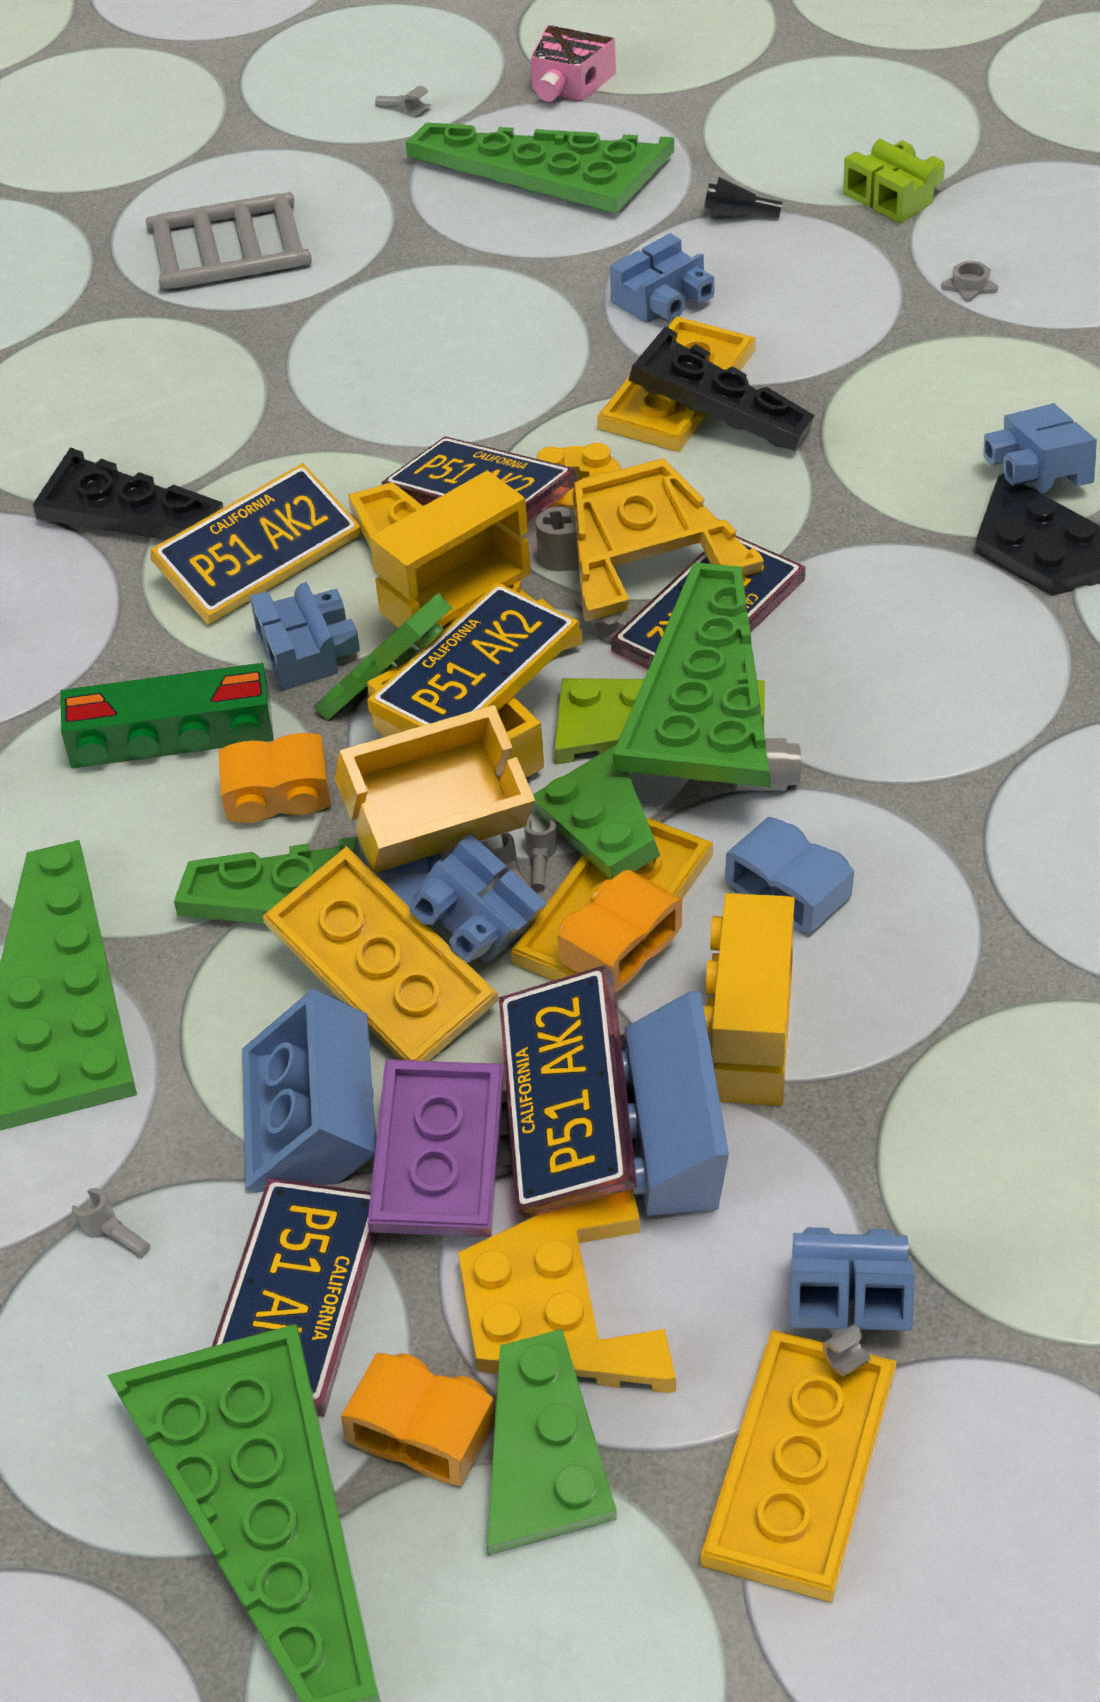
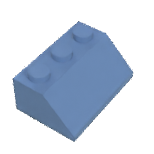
(308, 1095)
(675, 1109)

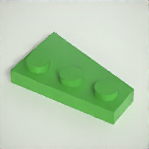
(392, 652)
(599, 815)
(248, 886)
(544, 1449)

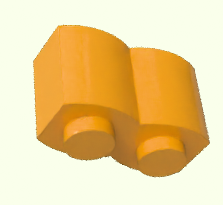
(274, 777)
(620, 927)
(419, 1417)

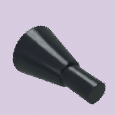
(733, 200)

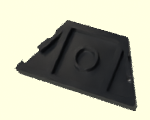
(1039, 539)

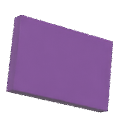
(437, 1148)

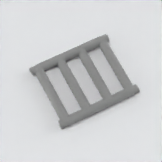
(213, 269)

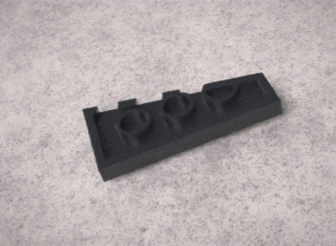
(725, 394)
(114, 501)

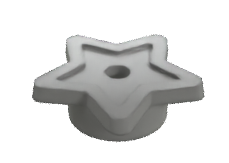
(970, 280)

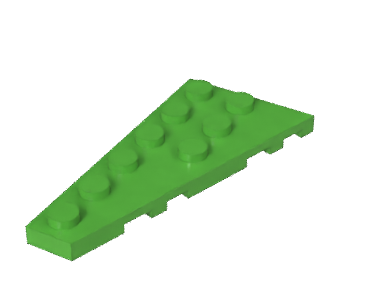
(550, 162)
(701, 692)
(57, 997)
(255, 1477)

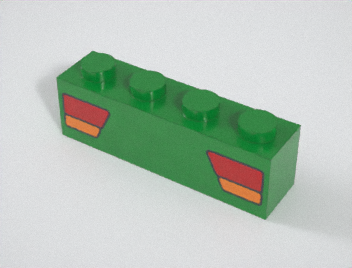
(165, 715)

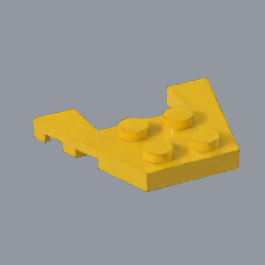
(640, 516)
(536, 1283)

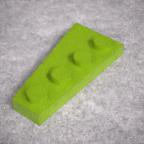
(596, 712)

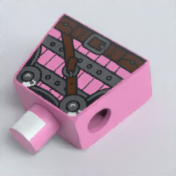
(571, 63)

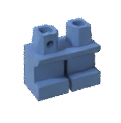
(659, 280)
(1042, 447)
(303, 634)
(459, 899)
(861, 1267)

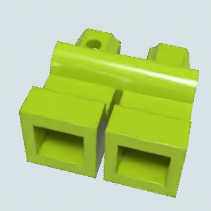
(892, 179)

